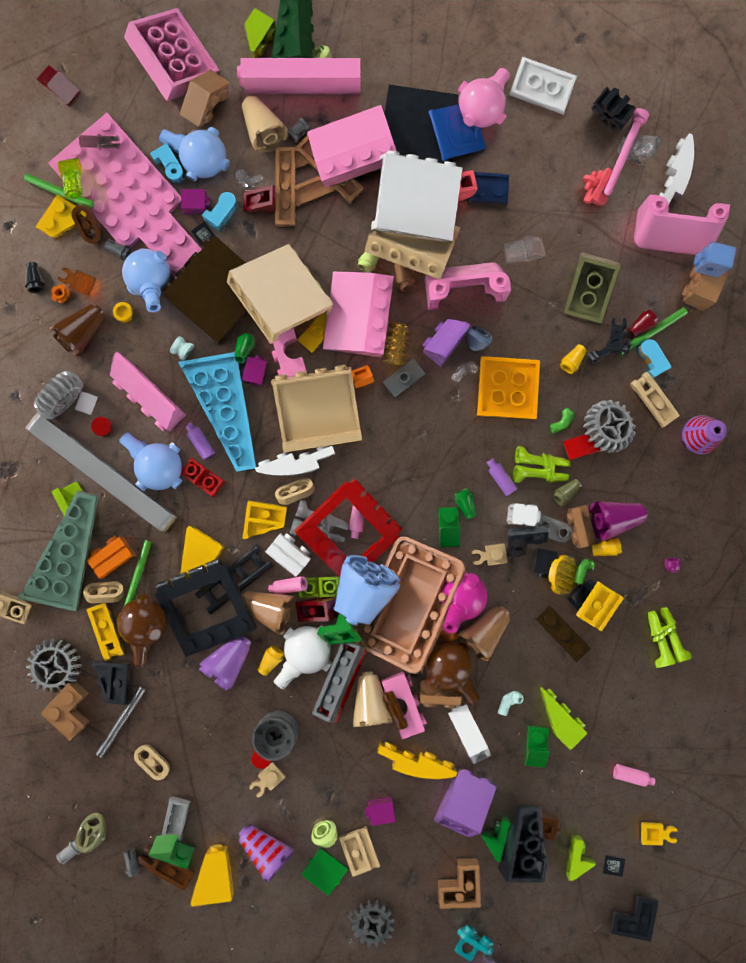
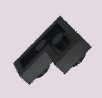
(519, 538)
(638, 925)

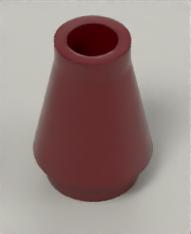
(643, 323)

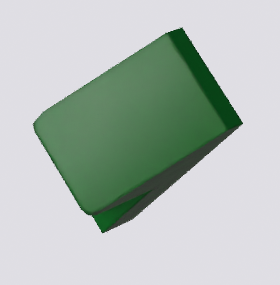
(449, 527)
(340, 633)
(536, 746)
(497, 841)
(170, 851)

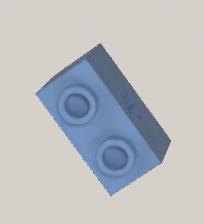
(714, 259)

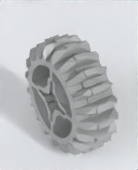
(58, 395)
(619, 426)
(47, 680)

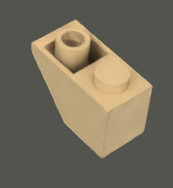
(13, 607)

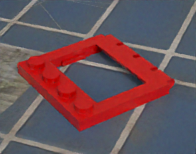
(364, 503)

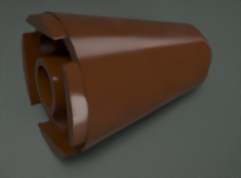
(78, 329)

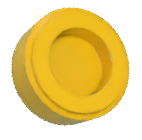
(123, 312)

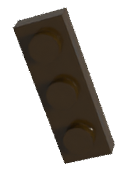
(562, 633)

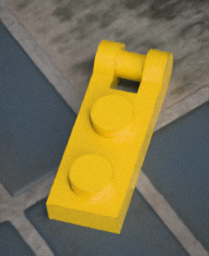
(105, 631)

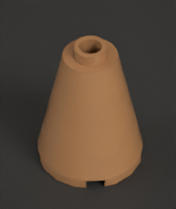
(271, 609)
(485, 632)

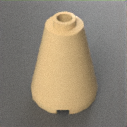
(263, 125)
(370, 703)

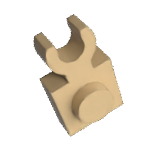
(493, 554)
(270, 778)

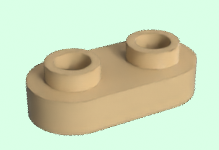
(294, 491)
(103, 592)
(150, 763)

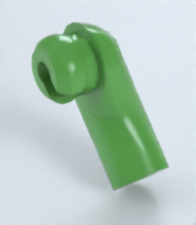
(565, 423)
(581, 570)

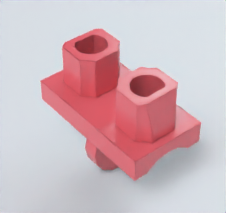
(595, 184)

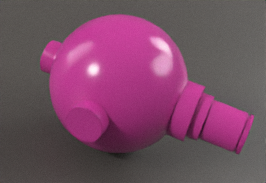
(467, 601)

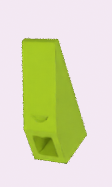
(566, 728)

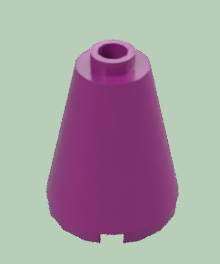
(615, 518)

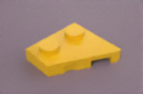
(57, 218)
(263, 518)

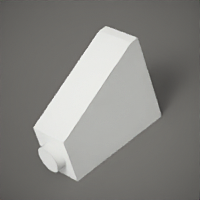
(469, 733)

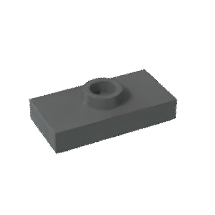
(404, 378)

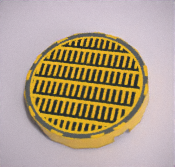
(563, 574)

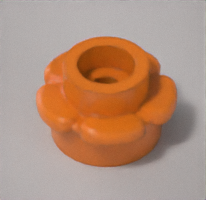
(60, 298)

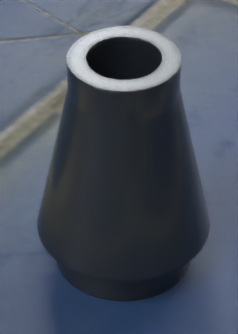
(33, 278)

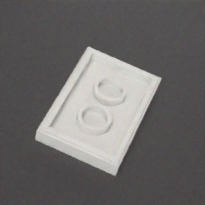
(543, 85)

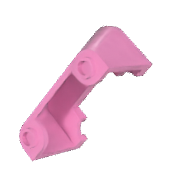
(677, 232)
(488, 274)

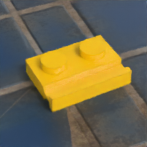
(599, 606)

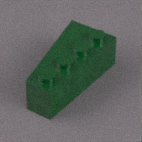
(294, 30)

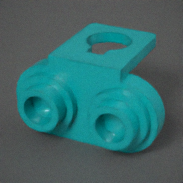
(468, 934)

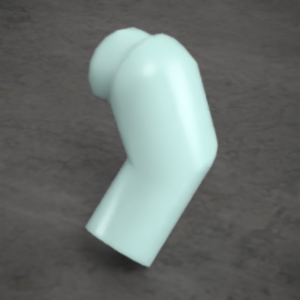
(508, 700)

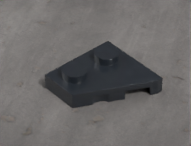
(113, 681)

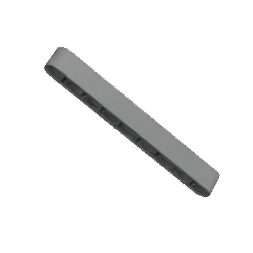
(101, 472)

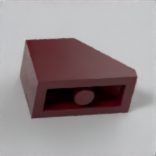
(316, 609)

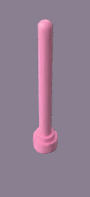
(638, 119)

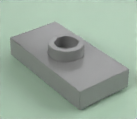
(176, 817)

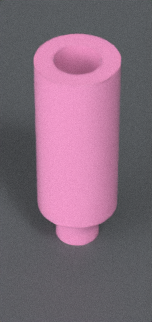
(356, 523)
(289, 585)
(633, 776)

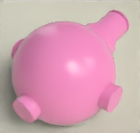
(483, 100)

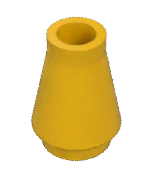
(572, 360)
(607, 548)
(270, 660)

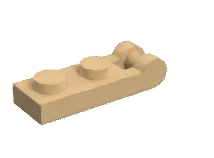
(655, 399)

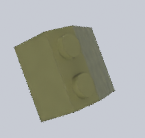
(591, 287)

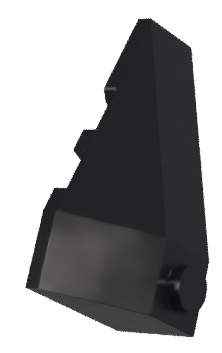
(524, 848)

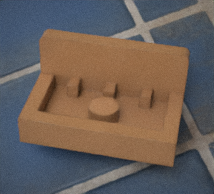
(581, 525)
(431, 697)

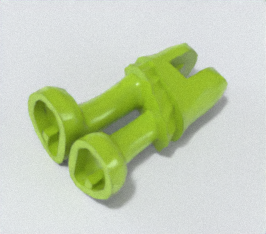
(548, 463)
(659, 631)

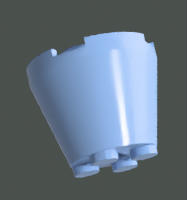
(364, 589)

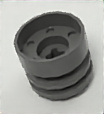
(267, 743)

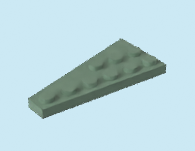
(62, 566)

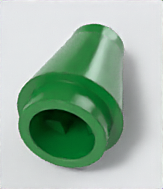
(244, 347)
(466, 502)

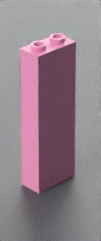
(300, 75)

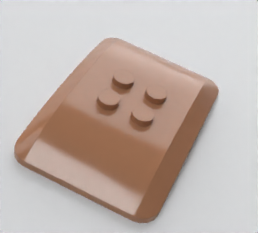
(414, 616)

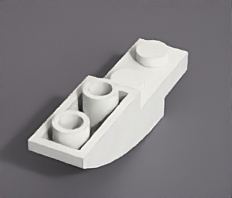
(679, 169)
(288, 466)

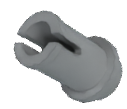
(68, 853)

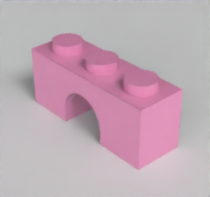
(287, 365)
(401, 686)

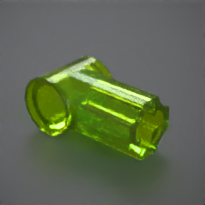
(71, 172)

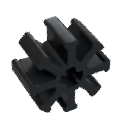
(613, 108)

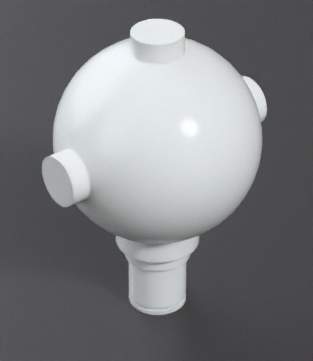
(304, 654)

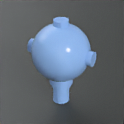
(199, 152)
(146, 275)
(155, 464)

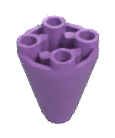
(226, 662)

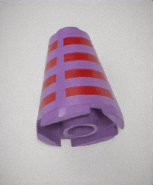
(703, 434)
(264, 851)

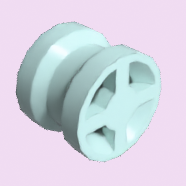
(181, 348)

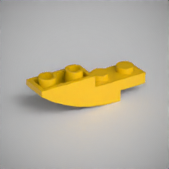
(423, 766)

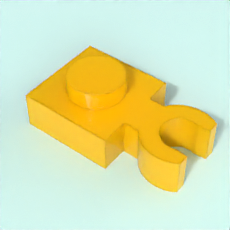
(654, 833)

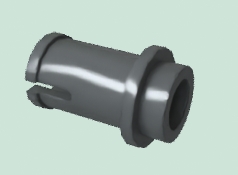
(117, 249)
(131, 863)

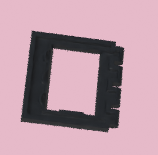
(217, 633)

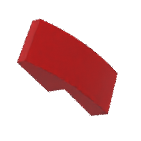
(579, 447)
(202, 477)

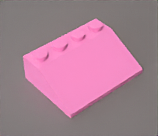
(169, 51)
(351, 146)
(358, 313)
(146, 393)

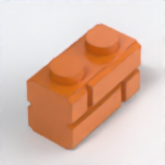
(111, 557)

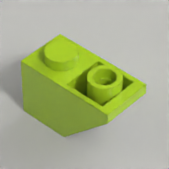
(259, 31)

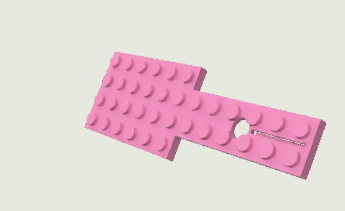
(130, 195)

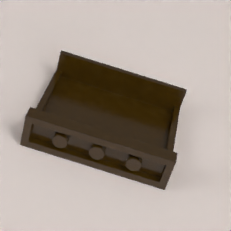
(203, 289)

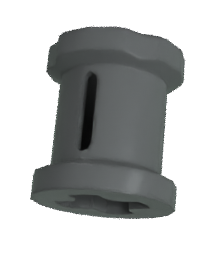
(298, 130)

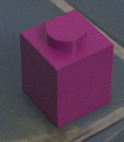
(194, 201)
(255, 371)
(380, 811)

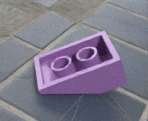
(445, 340)

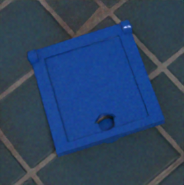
(453, 134)

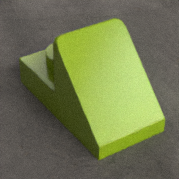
(576, 863)

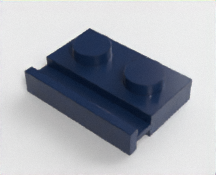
(491, 187)

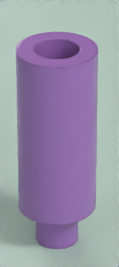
(199, 442)
(501, 477)

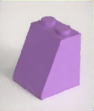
(466, 804)

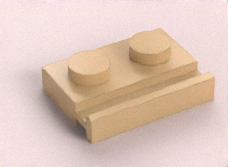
(359, 851)

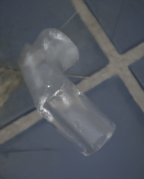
(247, 181)
(463, 369)

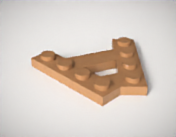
(290, 195)

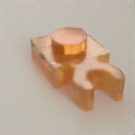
(79, 281)

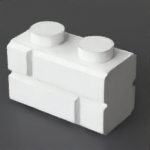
(523, 515)
(288, 554)

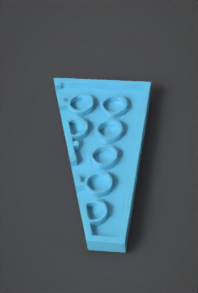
(222, 397)

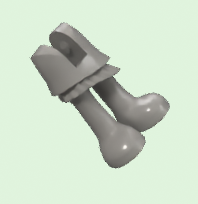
(327, 523)

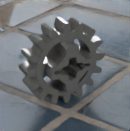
(378, 917)

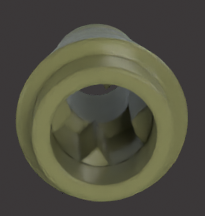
(567, 492)

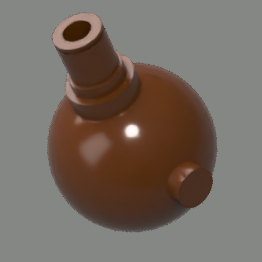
(141, 625)
(450, 669)

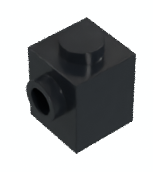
(542, 562)

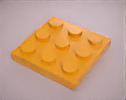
(508, 387)

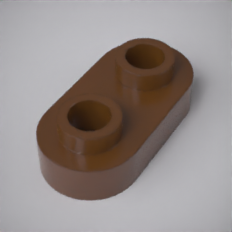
(86, 223)

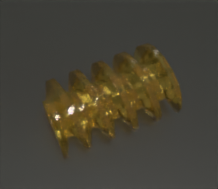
(396, 344)

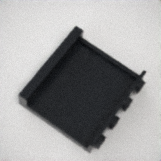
(410, 121)

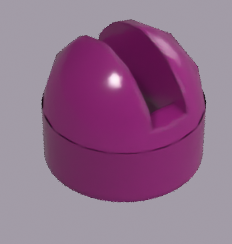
(672, 564)

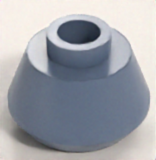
(478, 338)

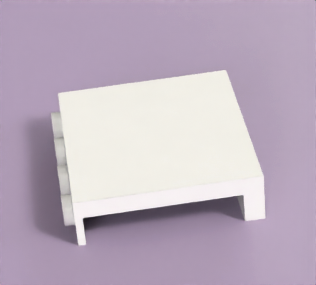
(417, 197)

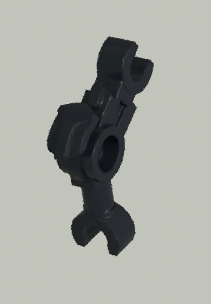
(615, 345)

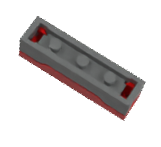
(339, 682)

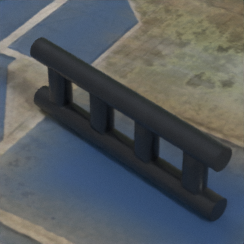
(246, 579)

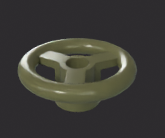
(93, 834)

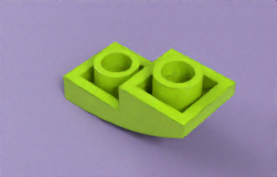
(320, 587)

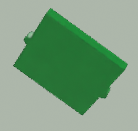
(324, 871)

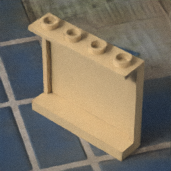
(412, 252)
(278, 291)
(316, 408)

